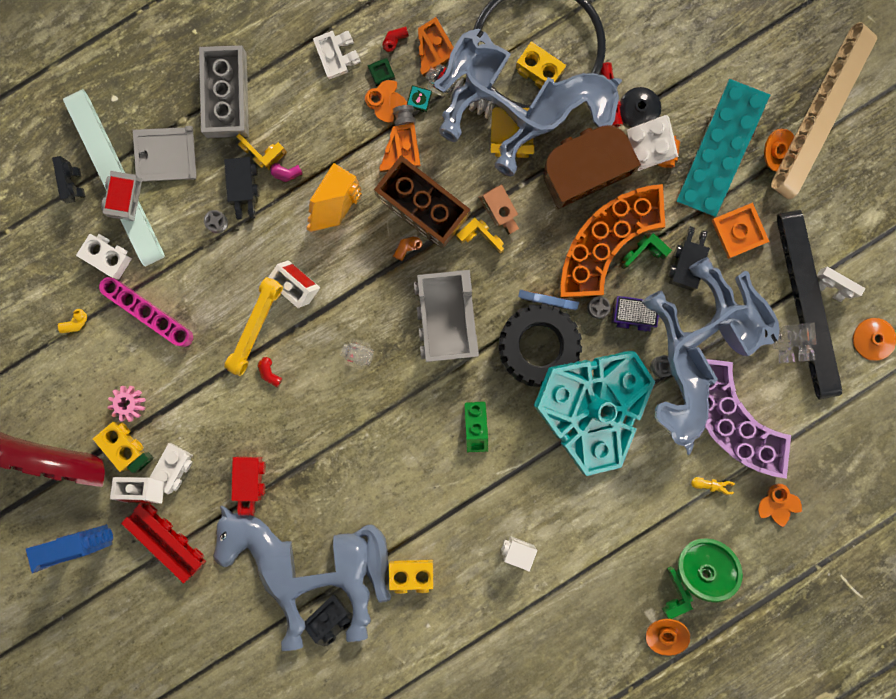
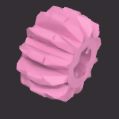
(120, 398)

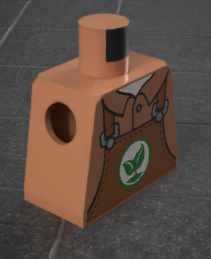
(496, 199)

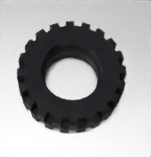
(533, 316)

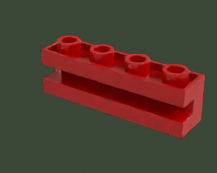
(164, 542)

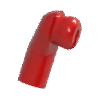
(392, 37)
(266, 374)

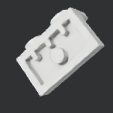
(171, 467)

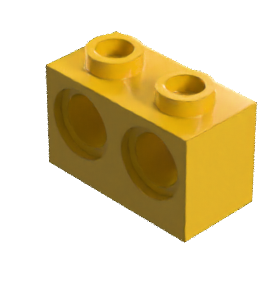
(544, 62)
(115, 450)
(410, 568)

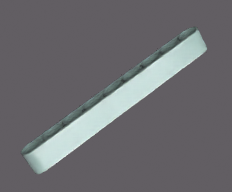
(106, 160)

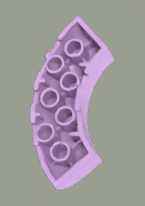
(739, 432)

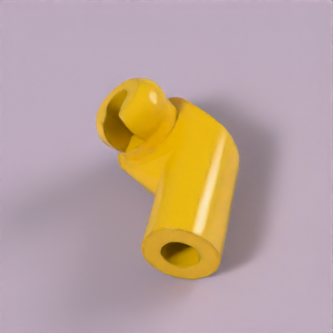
(78, 320)

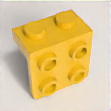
(502, 129)

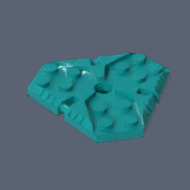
(574, 402)

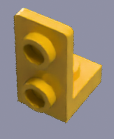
(272, 153)
(469, 233)

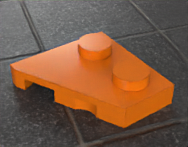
(434, 45)
(403, 143)

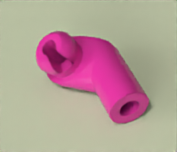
(285, 174)

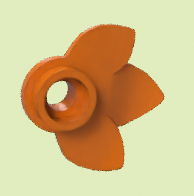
(388, 100)
(779, 508)

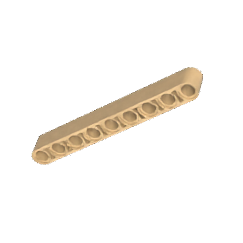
(824, 111)

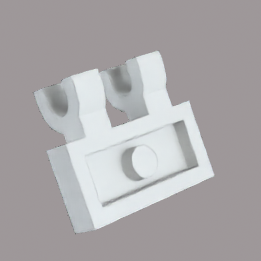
(331, 55)
(846, 287)

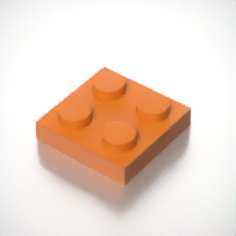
(740, 230)

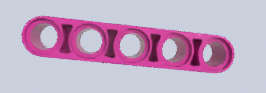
(136, 309)

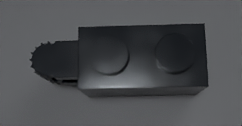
(241, 184)
(687, 255)

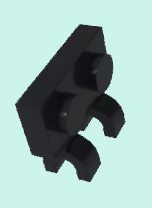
(63, 173)

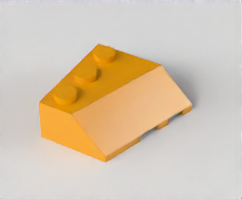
(333, 199)

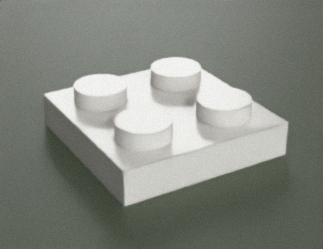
(653, 142)

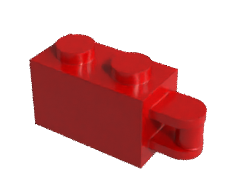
(247, 482)

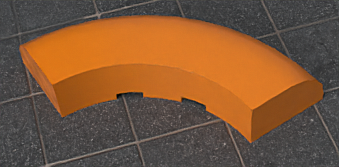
(605, 234)

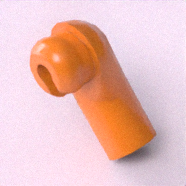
(405, 245)

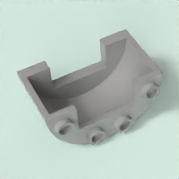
(446, 316)

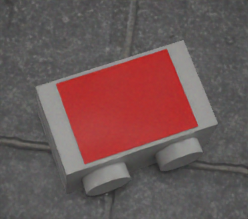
(121, 195)

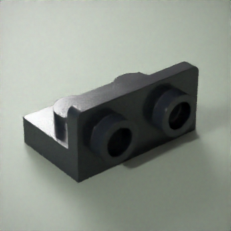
(328, 621)

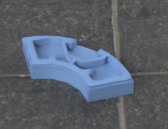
(548, 299)

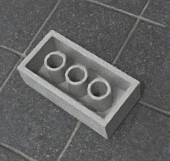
(223, 91)

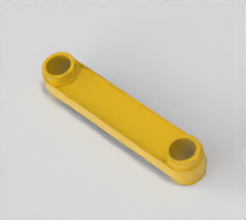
(269, 292)

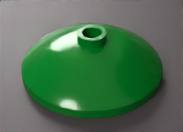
(717, 562)

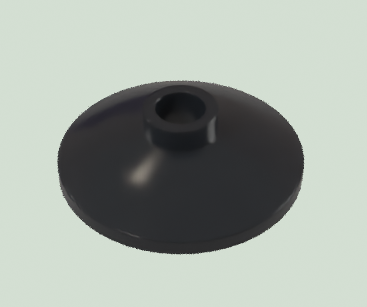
(629, 109)

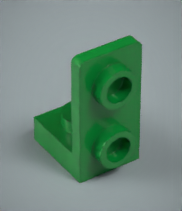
(657, 249)
(476, 427)
(677, 607)

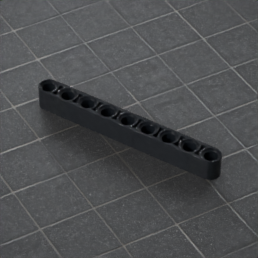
(809, 301)

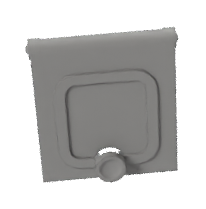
(167, 154)

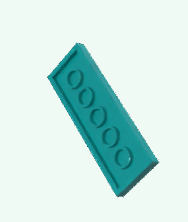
(723, 147)

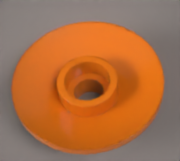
(777, 147)
(865, 341)
(667, 637)

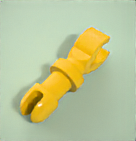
(713, 485)

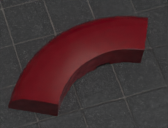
(50, 461)

